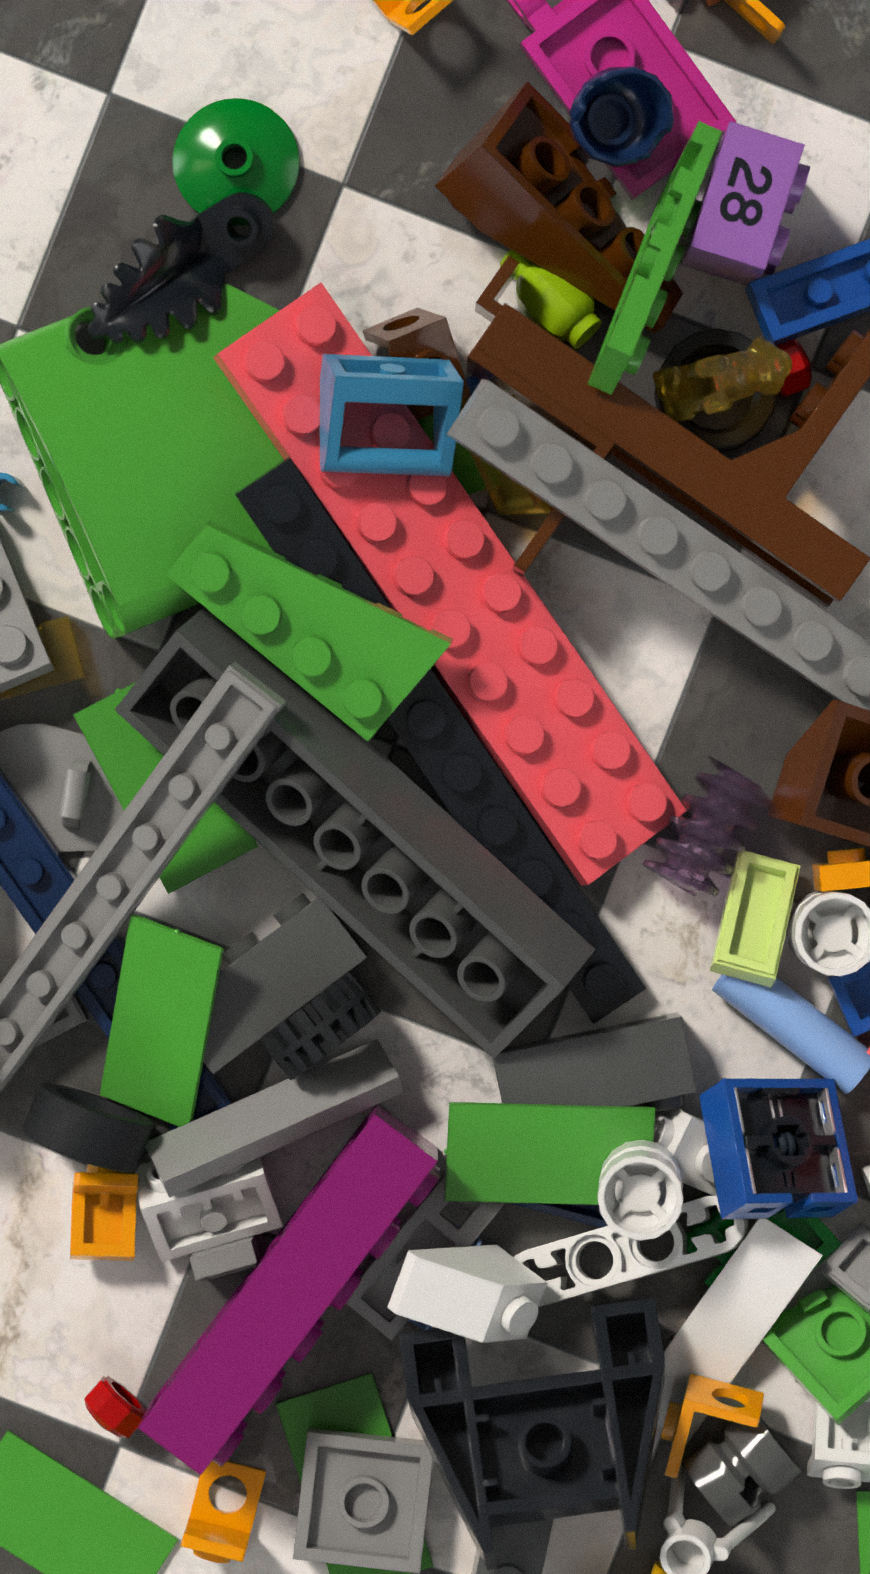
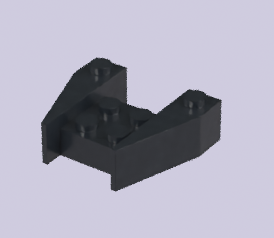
(544, 1441)

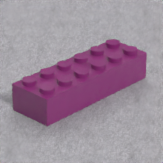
(288, 1290)

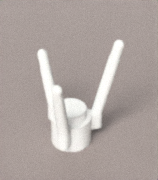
(693, 1544)

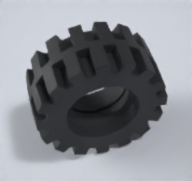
(320, 1025)

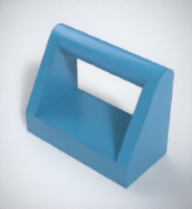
(388, 382)

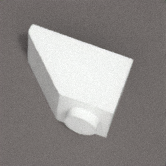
(469, 1292)

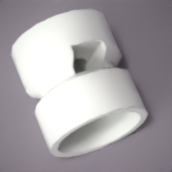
(830, 932)
(640, 1190)

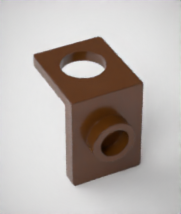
(423, 336)

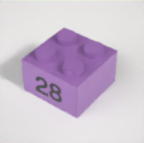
(743, 204)

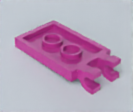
(592, 35)

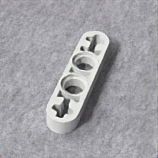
(628, 1258)

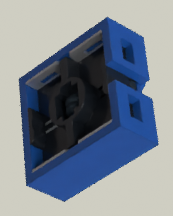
(777, 1148)

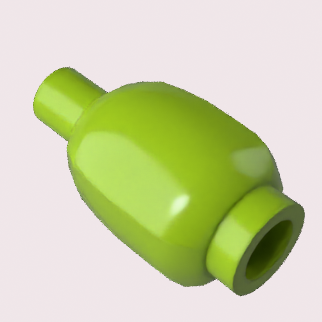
(554, 303)

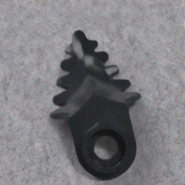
(181, 269)

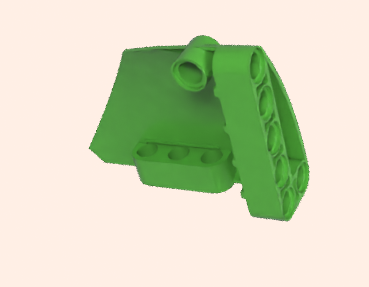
(145, 450)

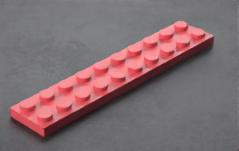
(451, 574)

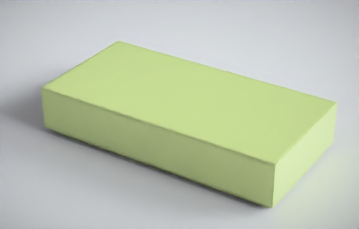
(755, 918)

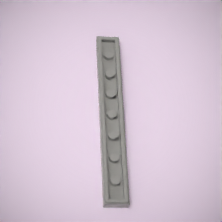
(131, 860)

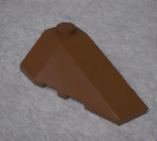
(539, 199)
(828, 776)

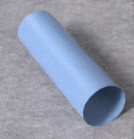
(799, 1029)

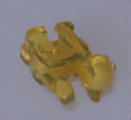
(722, 379)

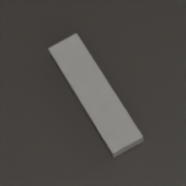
(273, 1118)

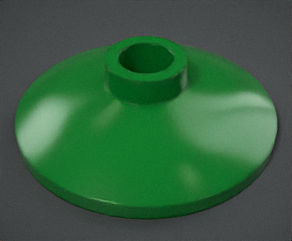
(244, 124)

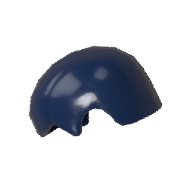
(621, 115)

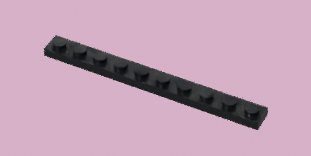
(446, 744)

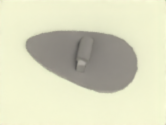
(60, 784)

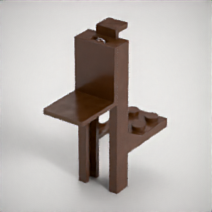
(734, 496)

